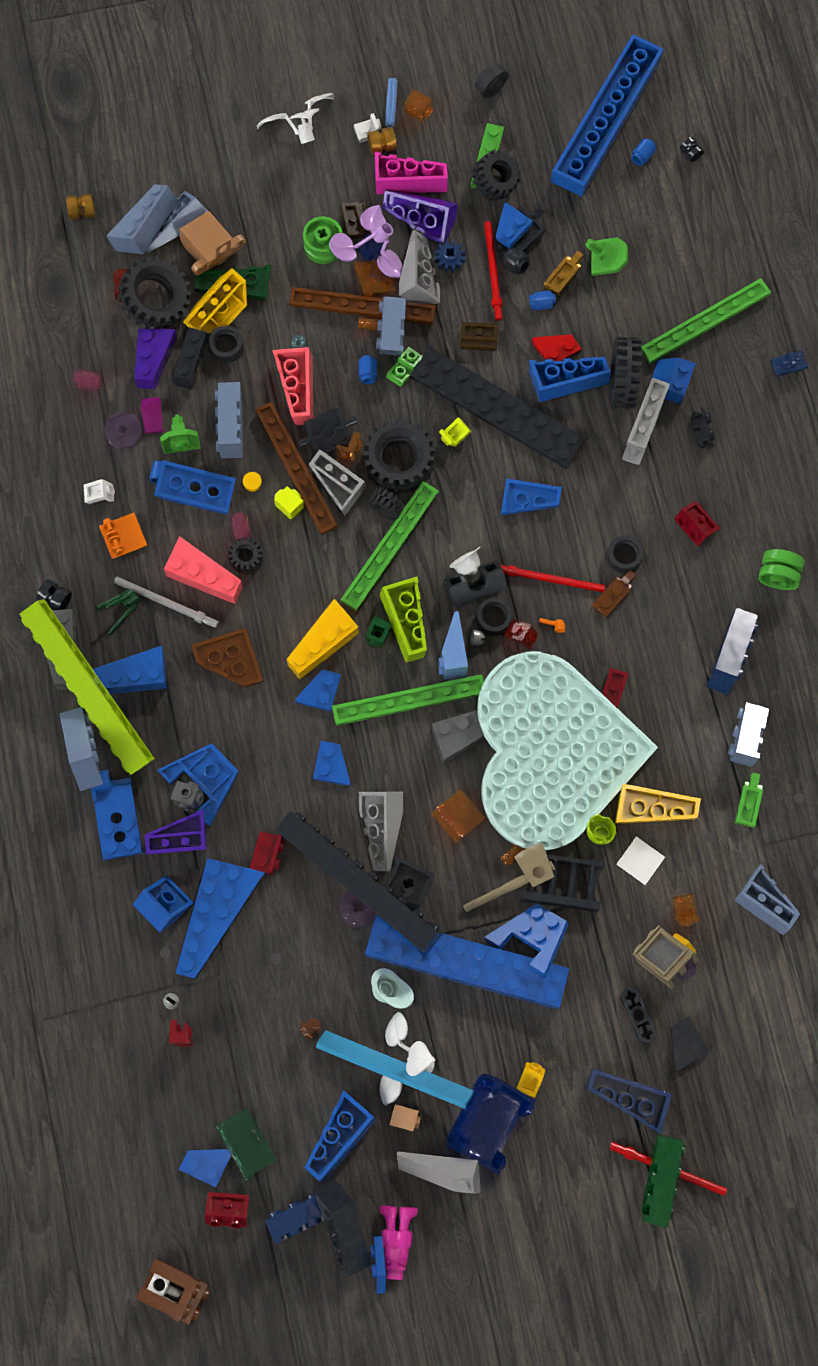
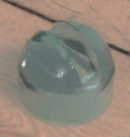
(302, 341)

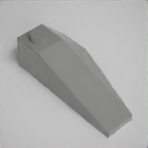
(417, 275)
(382, 820)
(448, 1172)

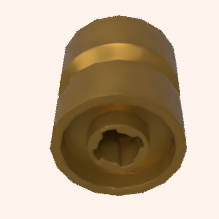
(383, 140)
(74, 206)

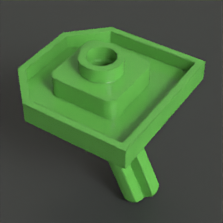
(607, 255)
(179, 438)

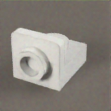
(370, 125)
(98, 491)

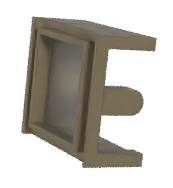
(663, 956)

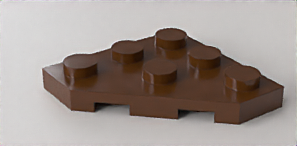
(230, 657)

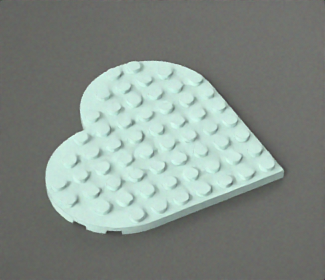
(555, 747)

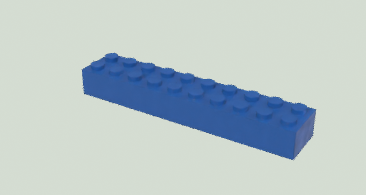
(607, 115)
(470, 965)

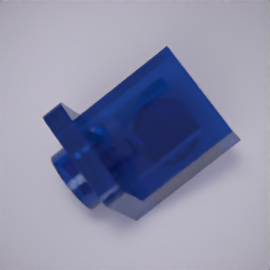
(370, 249)

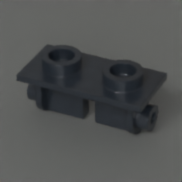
(702, 421)

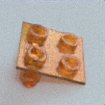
(372, 278)
(457, 816)

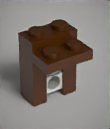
(187, 1307)

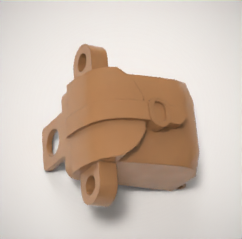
(208, 242)

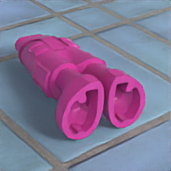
(396, 1243)

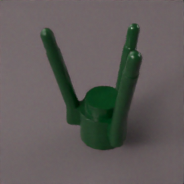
(127, 599)

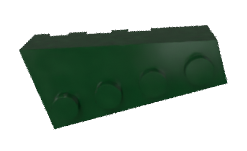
(662, 1180)

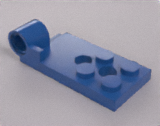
(174, 484)
(112, 799)

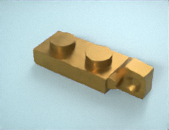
(563, 274)

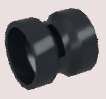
(692, 150)

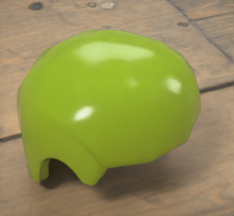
(601, 829)

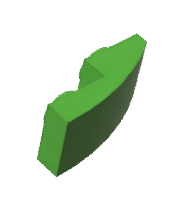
(402, 369)

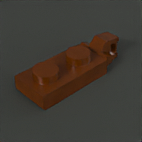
(614, 594)

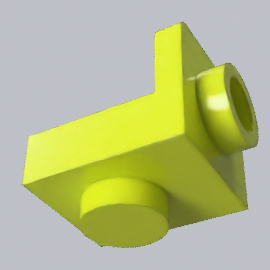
(455, 433)

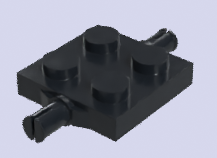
(531, 234)
(327, 431)

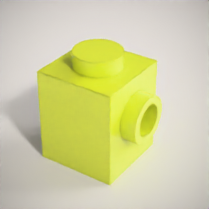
(289, 502)

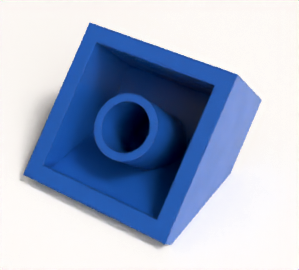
(676, 373)
(162, 903)

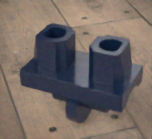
(788, 363)

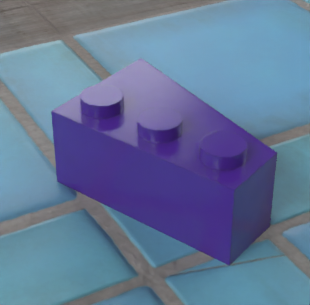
(151, 355)
(179, 836)

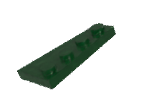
(256, 280)

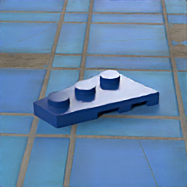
(528, 496)

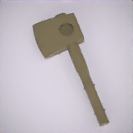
(536, 870)

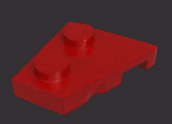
(556, 347)

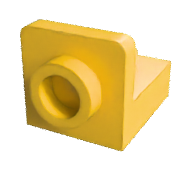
(531, 1079)

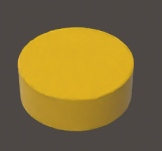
(252, 481)

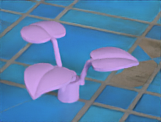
(373, 221)

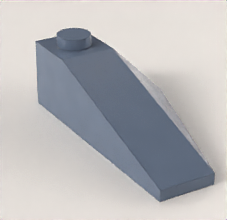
(184, 212)

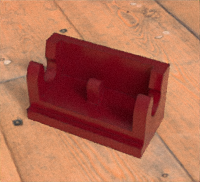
(180, 1036)

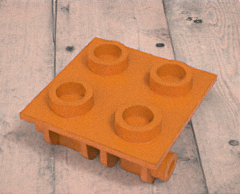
(122, 535)

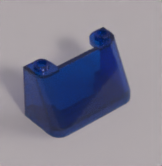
(488, 1121)

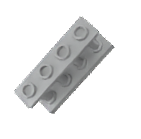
(645, 421)

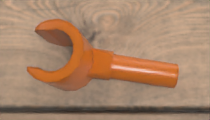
(559, 624)

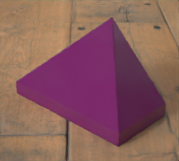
(152, 415)

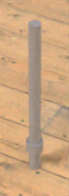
(199, 616)

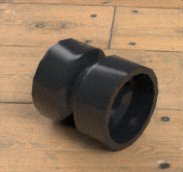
(53, 595)

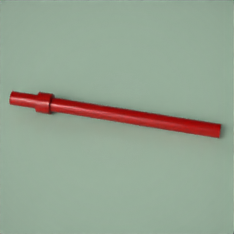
(496, 301)
(513, 571)
(631, 1153)

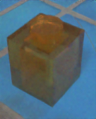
(418, 105)

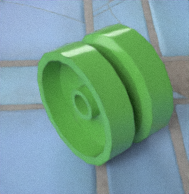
(317, 238)
(781, 569)

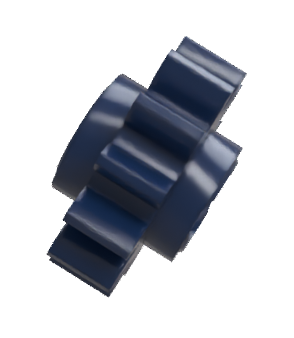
(455, 259)

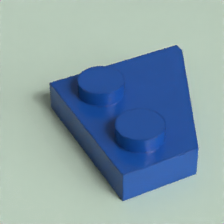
(320, 691)
(378, 1268)

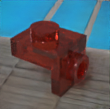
(521, 633)

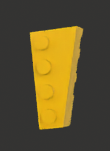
(650, 805)

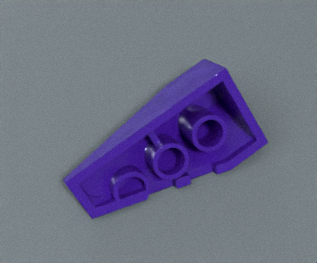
(426, 214)

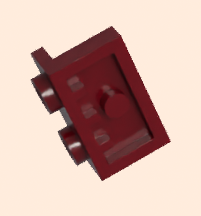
(696, 523)
(266, 853)
(226, 1210)

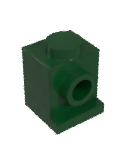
(381, 627)

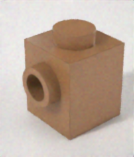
(405, 1118)

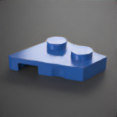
(512, 226)
(331, 765)
(206, 1164)

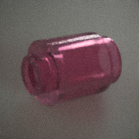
(87, 380)
(240, 526)

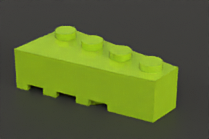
(405, 613)

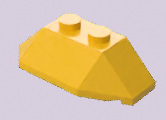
(219, 304)

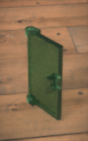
(244, 1144)

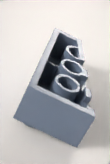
(143, 221)

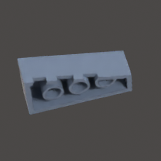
(229, 420)
(81, 748)

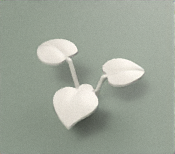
(305, 129)
(418, 1060)

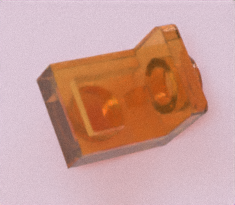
(354, 446)
(685, 909)

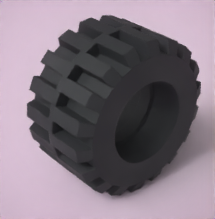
(505, 166)

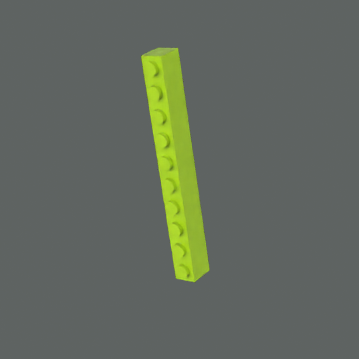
(86, 686)

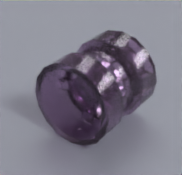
(689, 973)

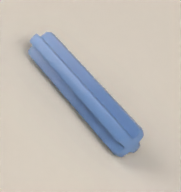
(391, 102)

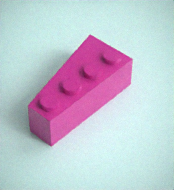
(409, 175)

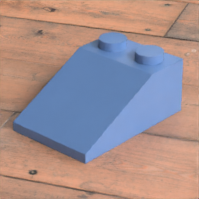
(453, 658)

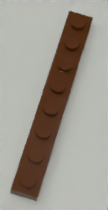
(356, 305)
(296, 468)

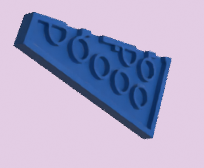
(217, 904)

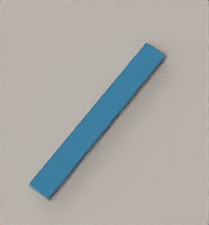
(394, 1069)

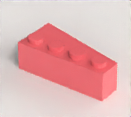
(296, 376)
(201, 572)

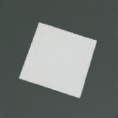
(640, 860)

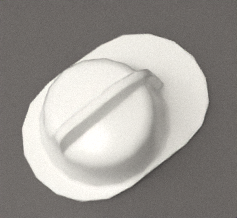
(467, 563)

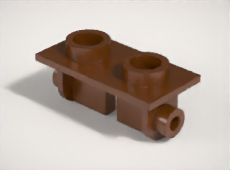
(310, 1028)

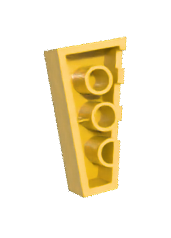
(324, 638)

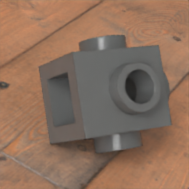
(187, 795)

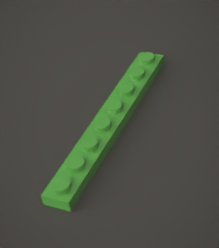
(705, 321)
(389, 546)
(407, 700)

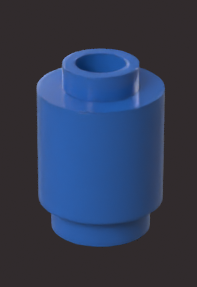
(643, 152)
(542, 300)
(367, 369)

